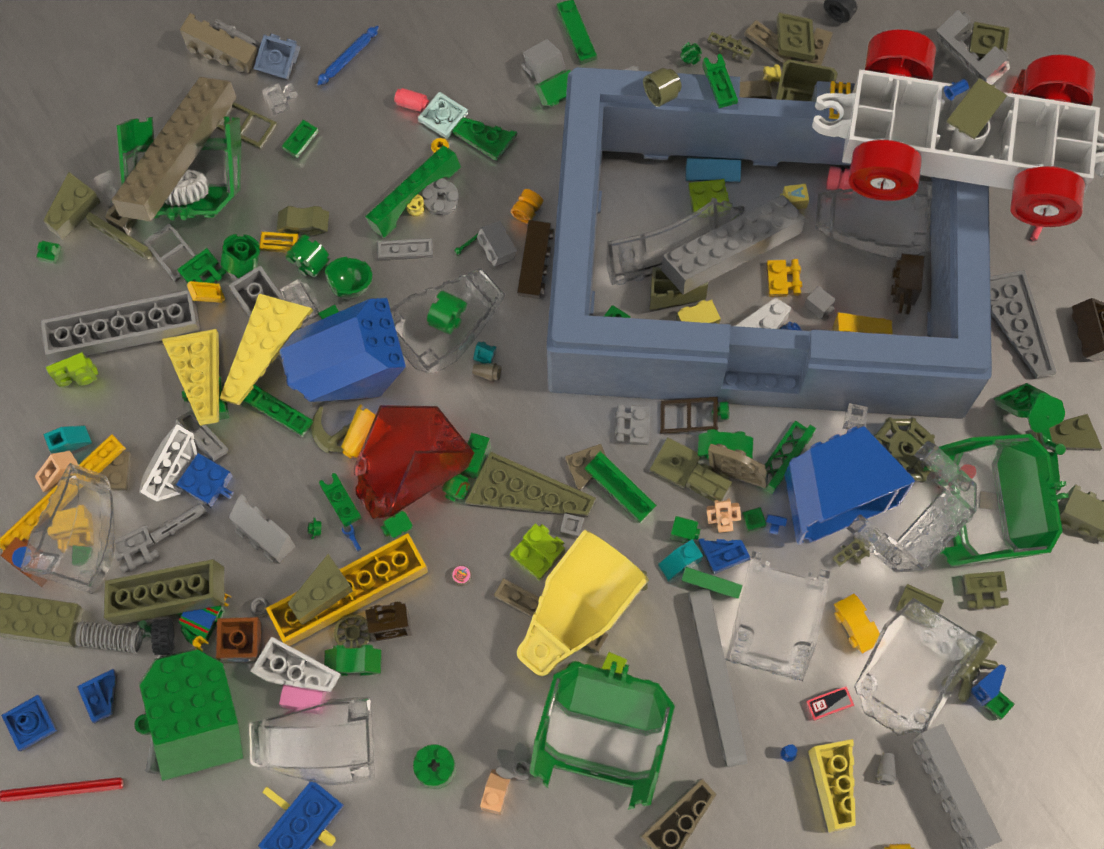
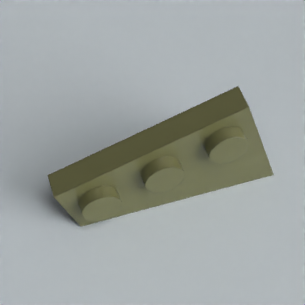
(1074, 434)

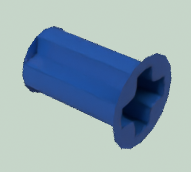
(956, 89)
(789, 753)

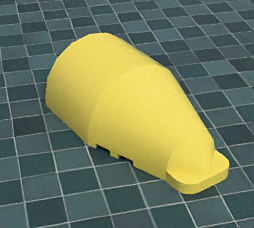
(579, 602)

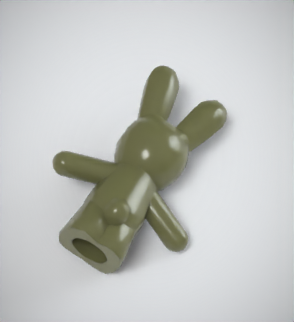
(974, 669)

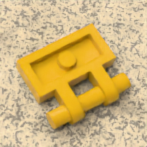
(777, 278)

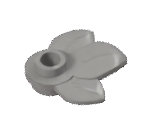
(511, 761)

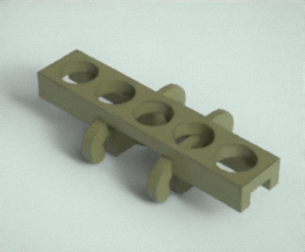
(737, 45)
(849, 555)

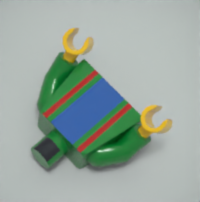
(200, 624)

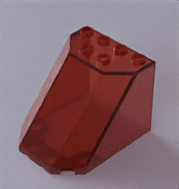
(407, 457)

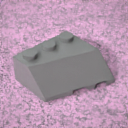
(261, 531)

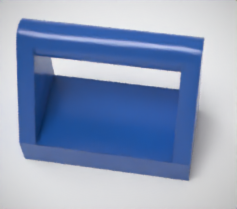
(989, 686)

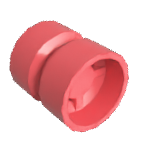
(838, 179)

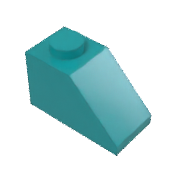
(682, 557)

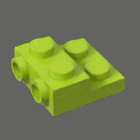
(704, 191)
(71, 369)
(538, 551)

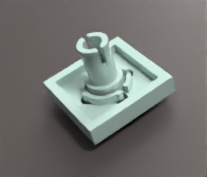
(441, 110)

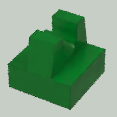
(48, 251)

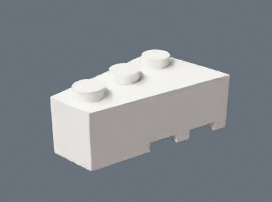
(769, 316)

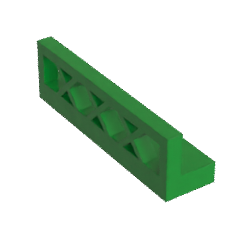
(797, 450)
(620, 487)

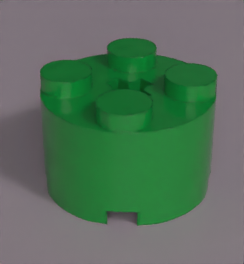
(240, 254)
(307, 256)
(446, 312)
(425, 758)

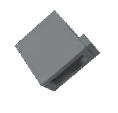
(543, 61)

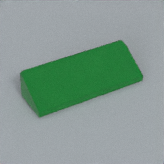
(712, 582)

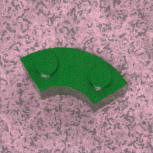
(733, 441)
(354, 660)

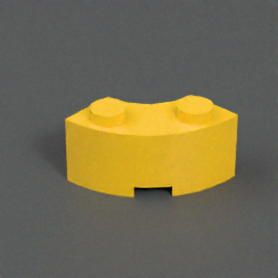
(861, 631)

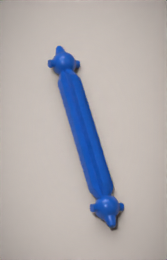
(349, 54)

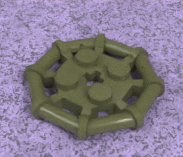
(906, 438)

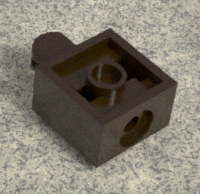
(907, 281)
(388, 621)

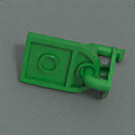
(1040, 410)

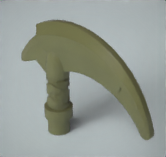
(322, 439)

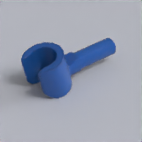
(350, 535)

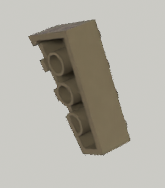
(218, 45)
(680, 819)

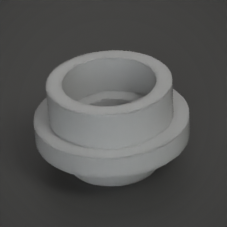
(255, 603)

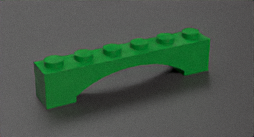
(386, 213)

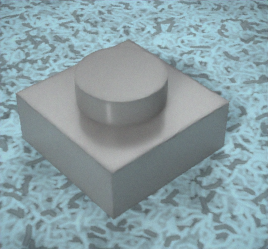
(571, 525)

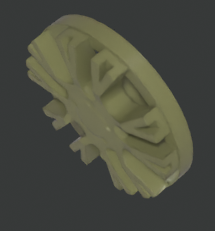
(352, 631)

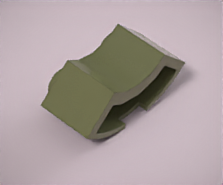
(303, 220)

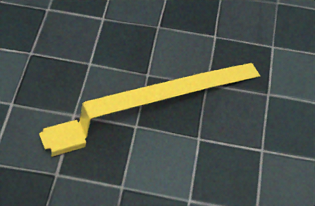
(325, 836)

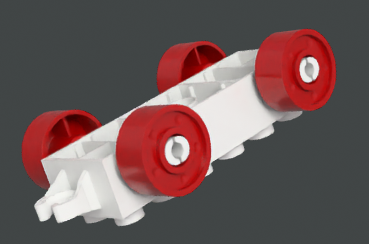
(1033, 144)

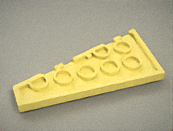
(265, 334)
(197, 366)

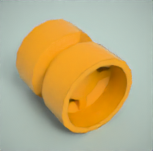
(528, 204)

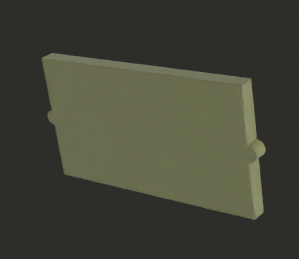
(976, 108)

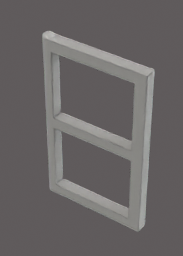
(161, 259)

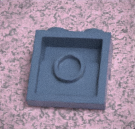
(276, 56)

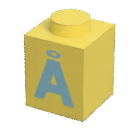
(797, 195)

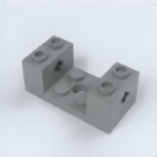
(952, 35)

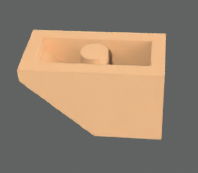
(53, 469)
(495, 793)

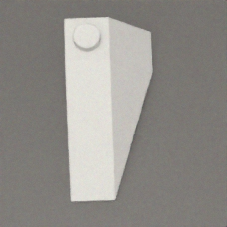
(290, 667)

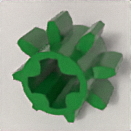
(690, 53)

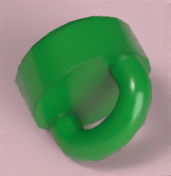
(723, 411)

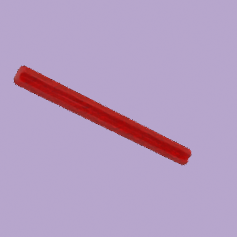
(61, 789)

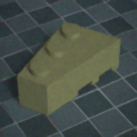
(666, 294)

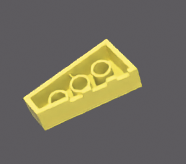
(835, 783)

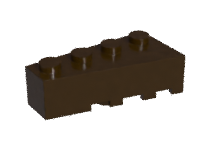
(534, 260)

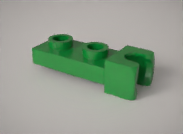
(720, 82)
(340, 501)

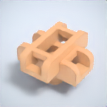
(723, 517)

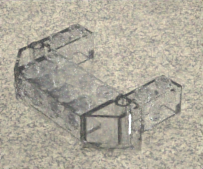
(934, 526)

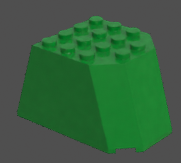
(190, 713)

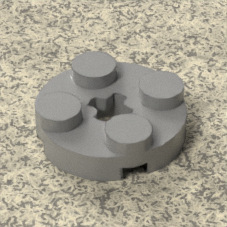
(441, 187)

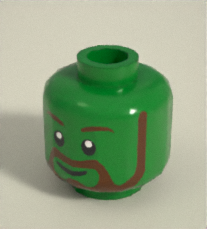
(456, 487)

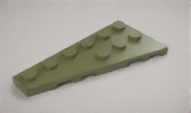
(520, 488)

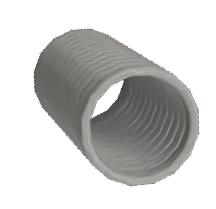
(85, 631)

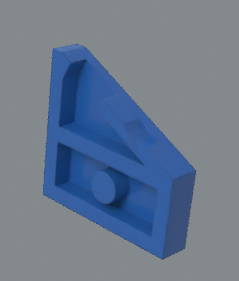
(723, 554)
(99, 695)

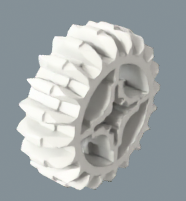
(189, 189)

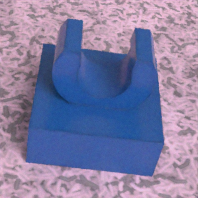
(775, 522)

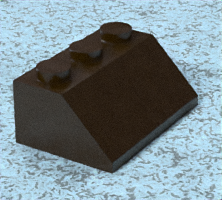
(1090, 325)

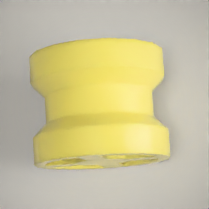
(772, 73)
(418, 202)

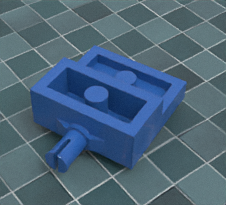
(205, 480)

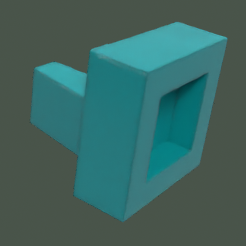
(484, 353)

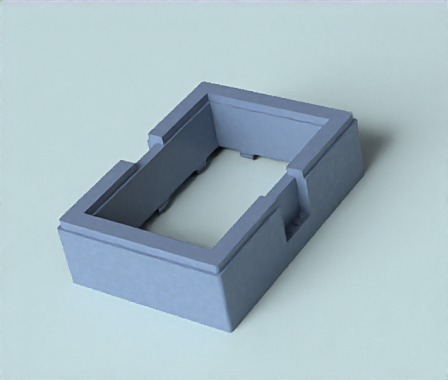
(751, 364)

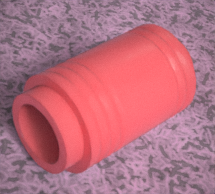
(411, 99)

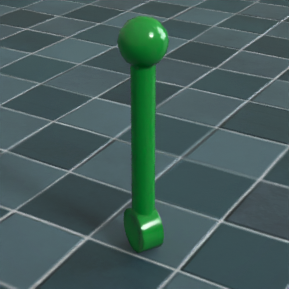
(458, 250)

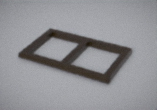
(688, 402)

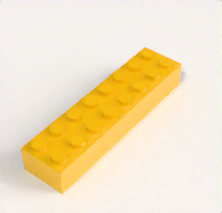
(369, 579)

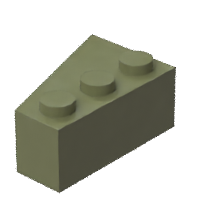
(70, 206)
(320, 591)

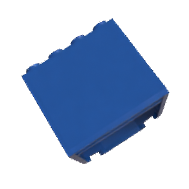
(840, 481)

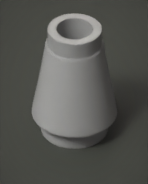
(887, 770)

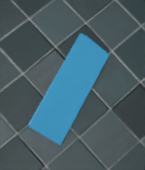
(713, 169)

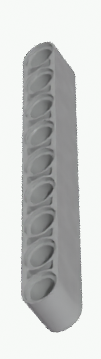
(717, 678)

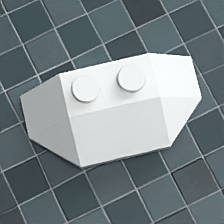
(169, 465)

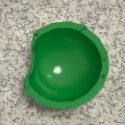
(348, 277)

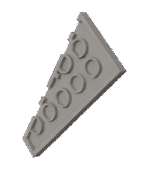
(1018, 318)

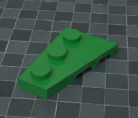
(487, 139)

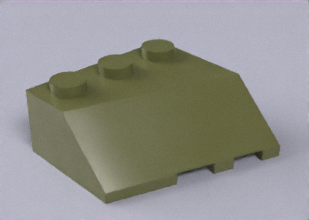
(1083, 513)

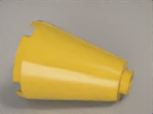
(357, 432)

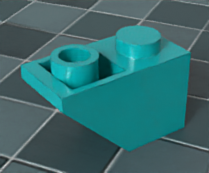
(67, 439)

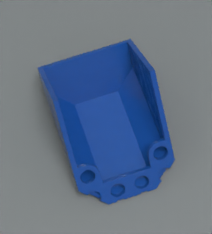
(345, 354)

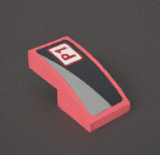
(830, 703)

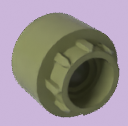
(662, 86)

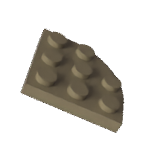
(737, 465)

